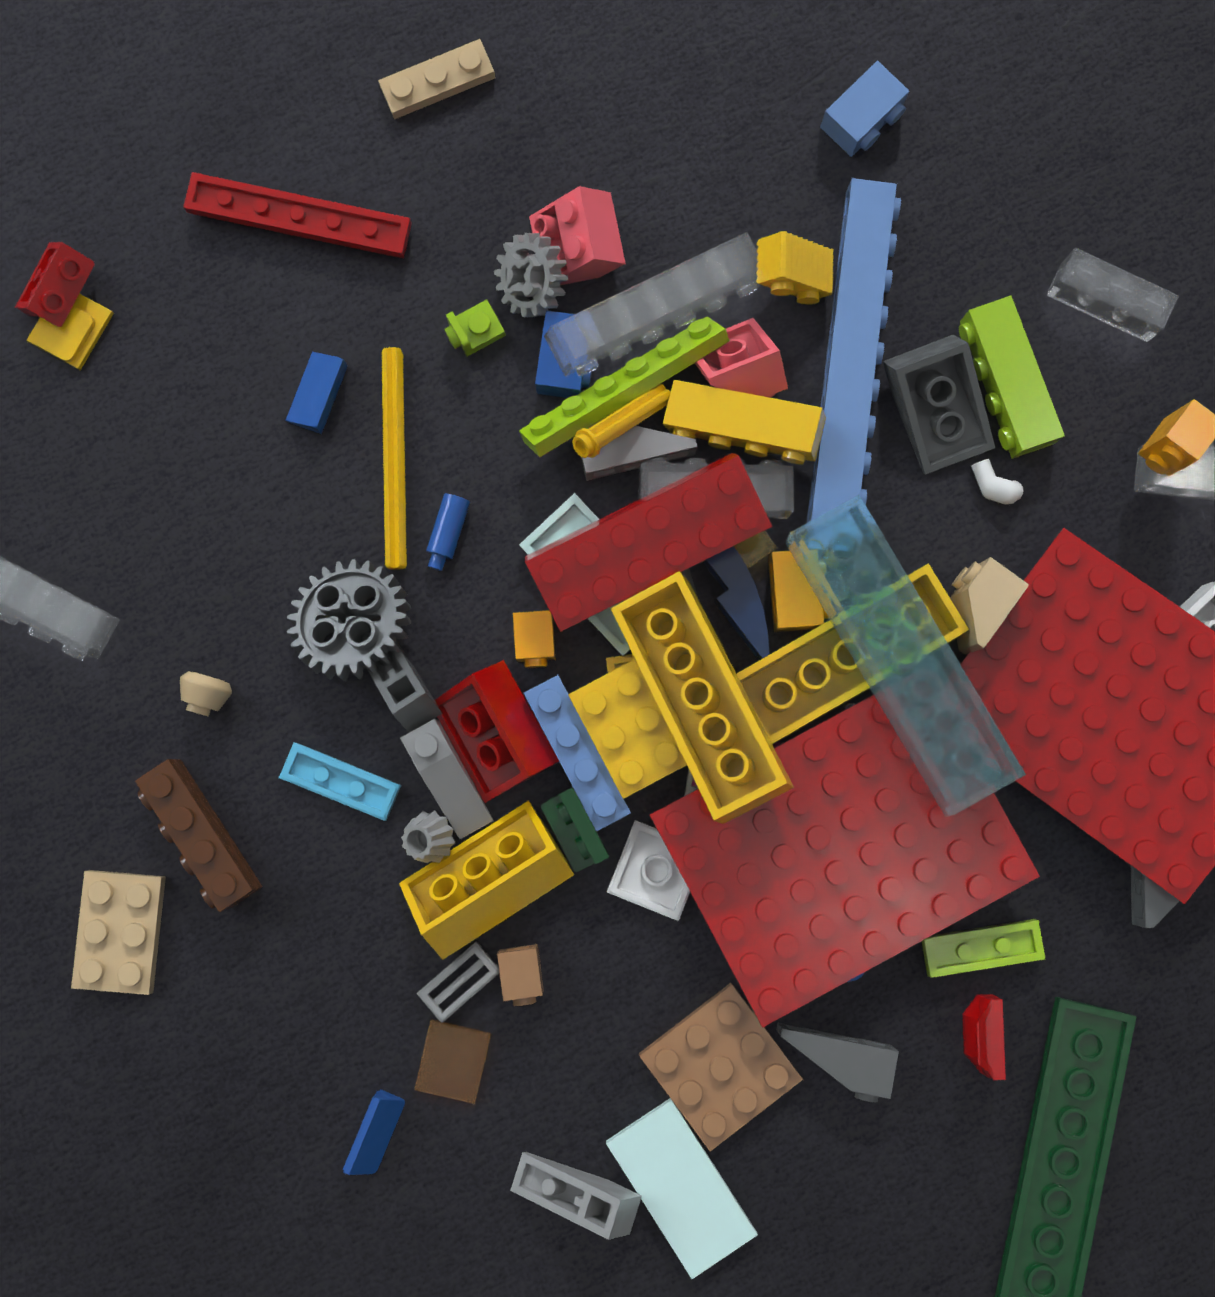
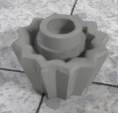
(428, 837)

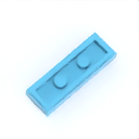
(340, 781)

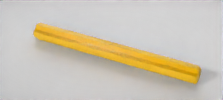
(394, 458)

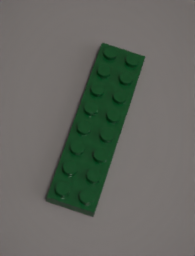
(1066, 1151)

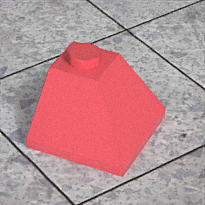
(746, 363)

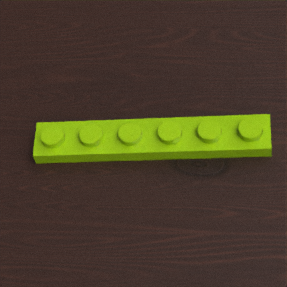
(624, 385)

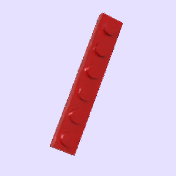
(297, 215)

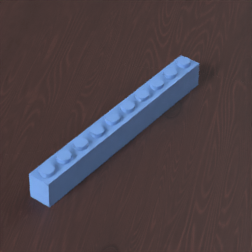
(854, 344)

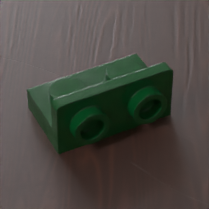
(574, 830)

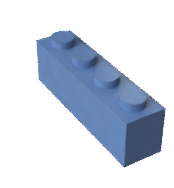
(577, 753)

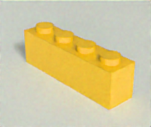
(745, 421)

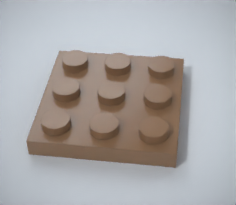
(720, 1067)

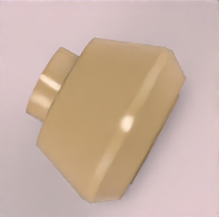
(203, 692)

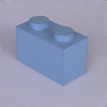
(864, 109)

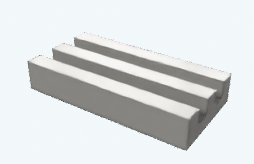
(484, 959)

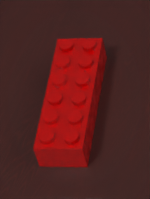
(648, 541)

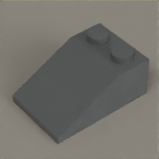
(940, 402)

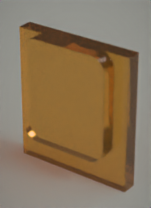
(452, 1061)

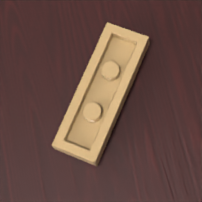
(437, 79)

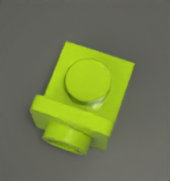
(474, 328)

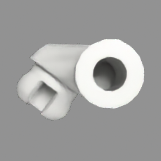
(994, 487)

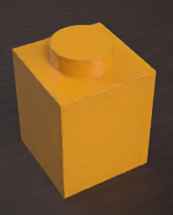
(534, 638)

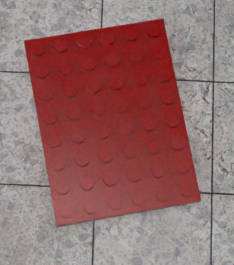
(1110, 710)
(838, 864)

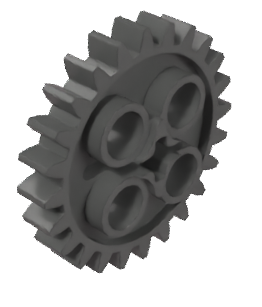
(349, 620)

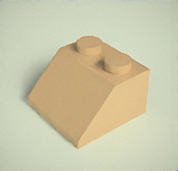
(984, 599)

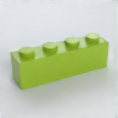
(1010, 377)

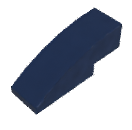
(740, 600)

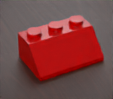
(494, 731)

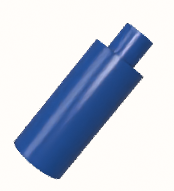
(447, 530)

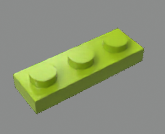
(983, 948)

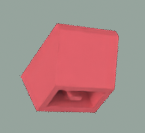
(586, 232)

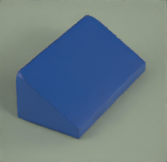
(317, 392)
(374, 1134)

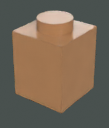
(520, 974)

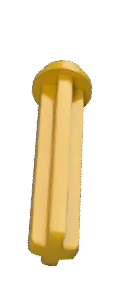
(590, 441)

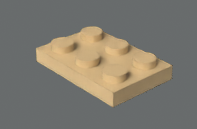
(118, 932)

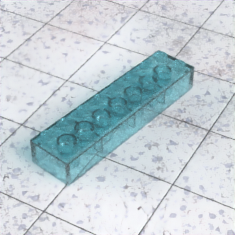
(903, 657)

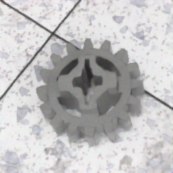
(530, 274)

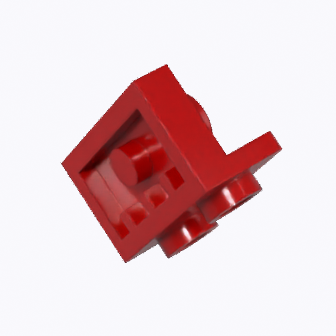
(55, 283)

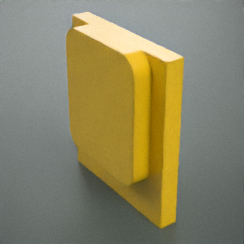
(76, 336)

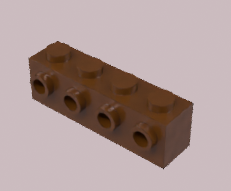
(198, 834)

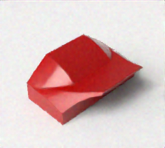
(985, 1035)

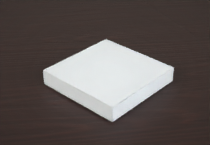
(649, 874)

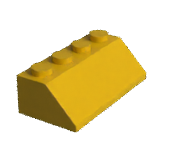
(485, 880)

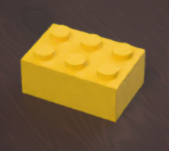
(628, 728)

